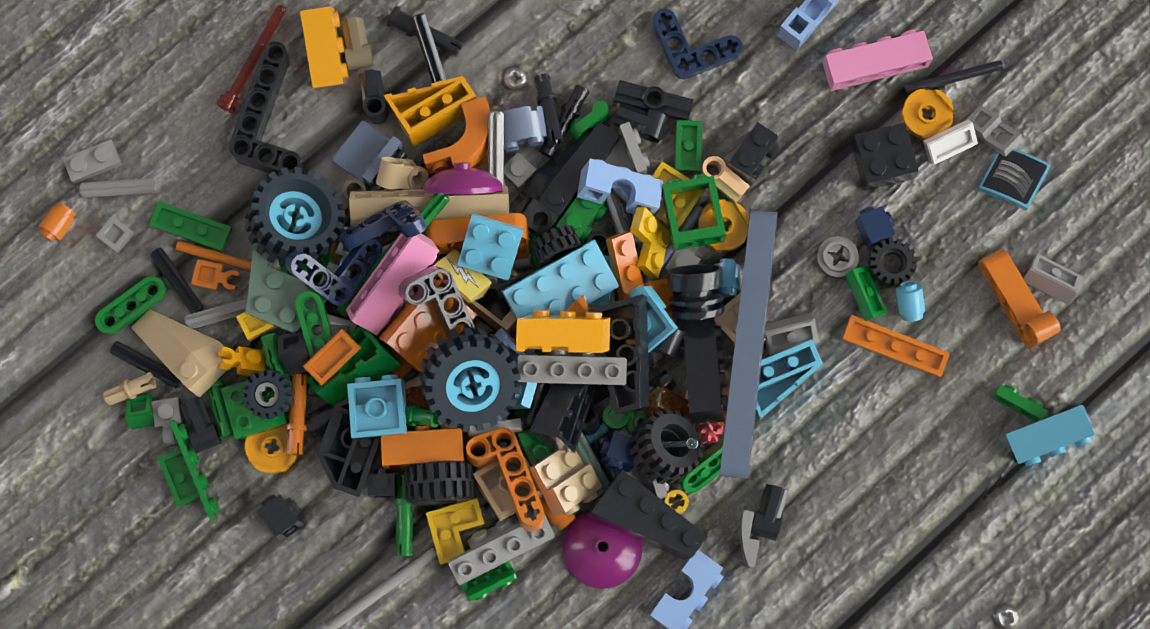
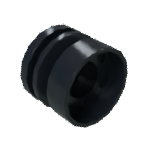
(696, 296)

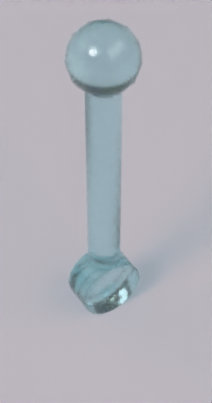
(691, 443)

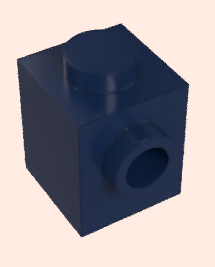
(875, 225)
(616, 453)

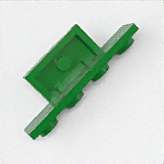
(184, 476)

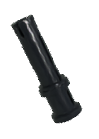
(404, 22)

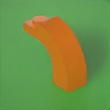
(471, 146)

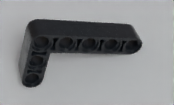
(262, 114)

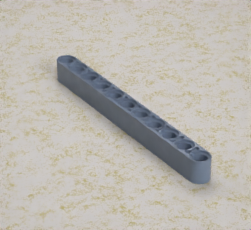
(748, 345)

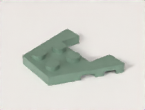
(274, 293)

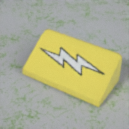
(470, 283)

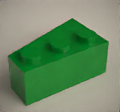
(371, 360)

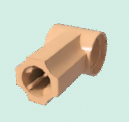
(726, 181)

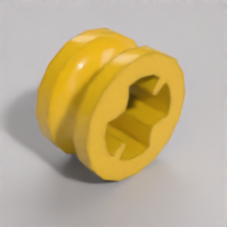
(672, 494)

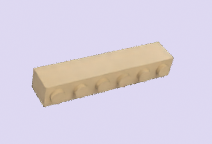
(367, 203)

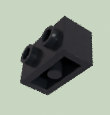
(752, 153)
(281, 516)

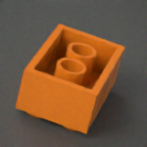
(418, 329)
(422, 446)

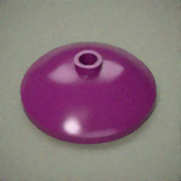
(462, 181)
(596, 567)

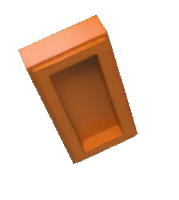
(332, 356)

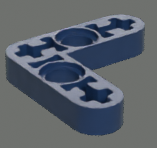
(685, 54)
(399, 215)
(340, 278)

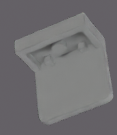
(627, 152)

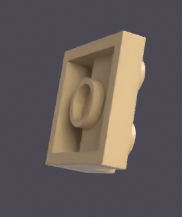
(565, 481)
(494, 490)

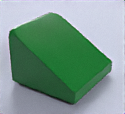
(139, 411)

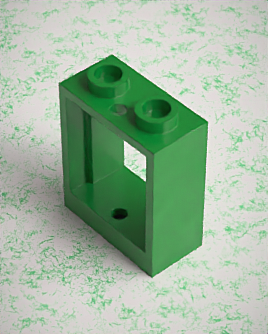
(695, 237)

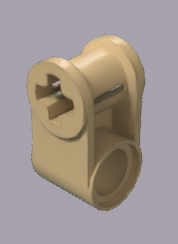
(400, 173)

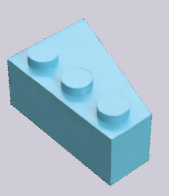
(783, 374)
(1051, 435)

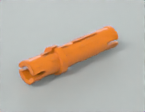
(297, 416)

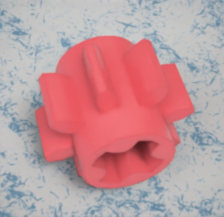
(709, 432)

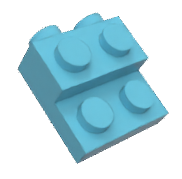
(658, 320)
(377, 407)

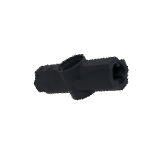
(637, 95)

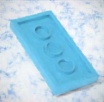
(562, 283)

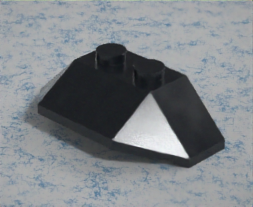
(343, 457)

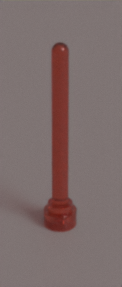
(229, 100)

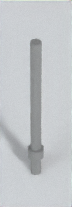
(380, 591)

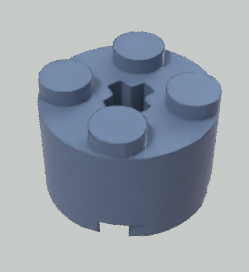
(524, 128)

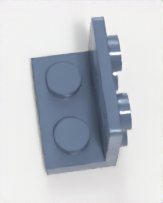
(364, 151)

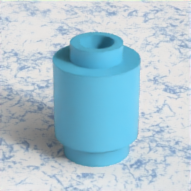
(910, 301)

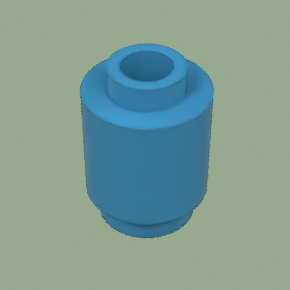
(731, 277)

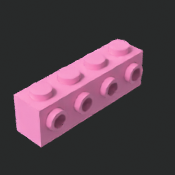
(877, 60)
(380, 294)

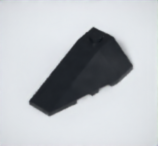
(558, 180)

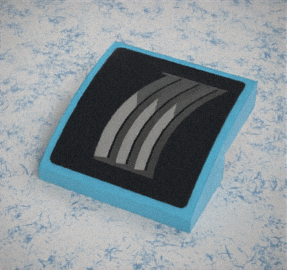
(1014, 178)

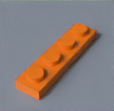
(895, 346)

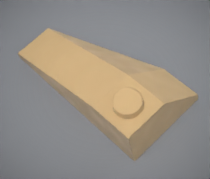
(183, 350)

